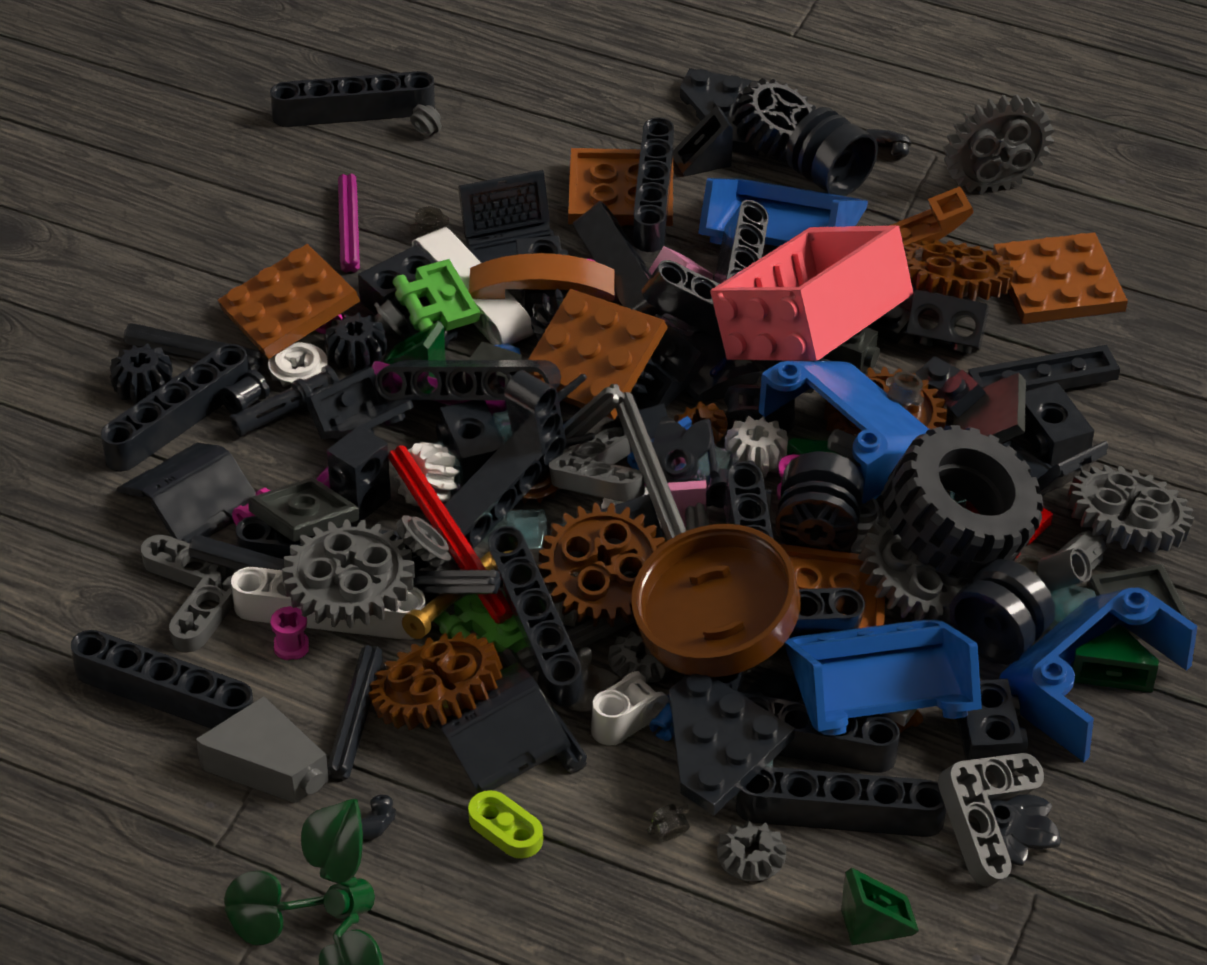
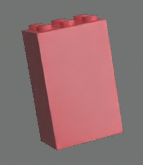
(812, 293)

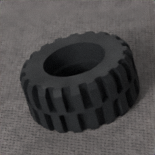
(980, 472)

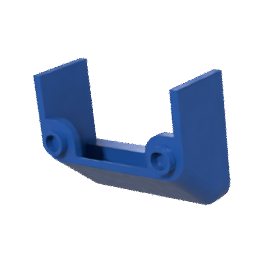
(1046, 669)

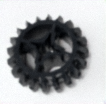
(768, 115)

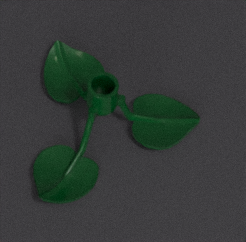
(328, 841)

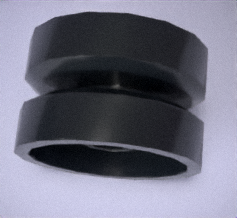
(1003, 610)

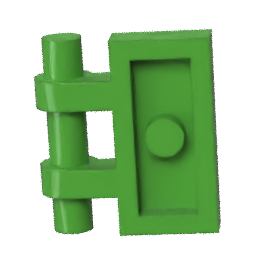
(445, 292)
(472, 615)

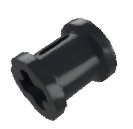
(244, 392)

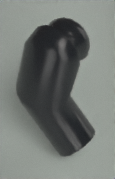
(887, 138)
(379, 817)

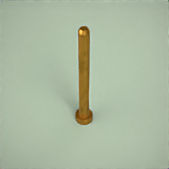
(418, 622)

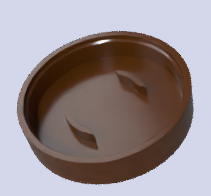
(716, 600)

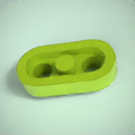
(508, 826)

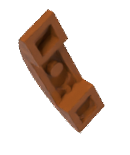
(944, 216)
(540, 272)

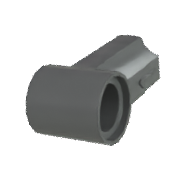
(1072, 562)

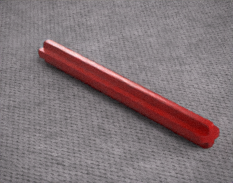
(446, 526)

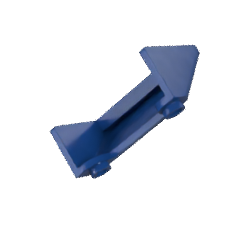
(788, 208)
(884, 423)
(885, 672)

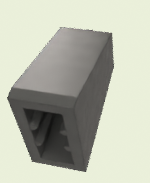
(264, 753)

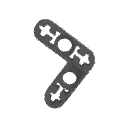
(593, 471)
(157, 557)
(979, 793)

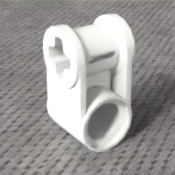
(625, 709)

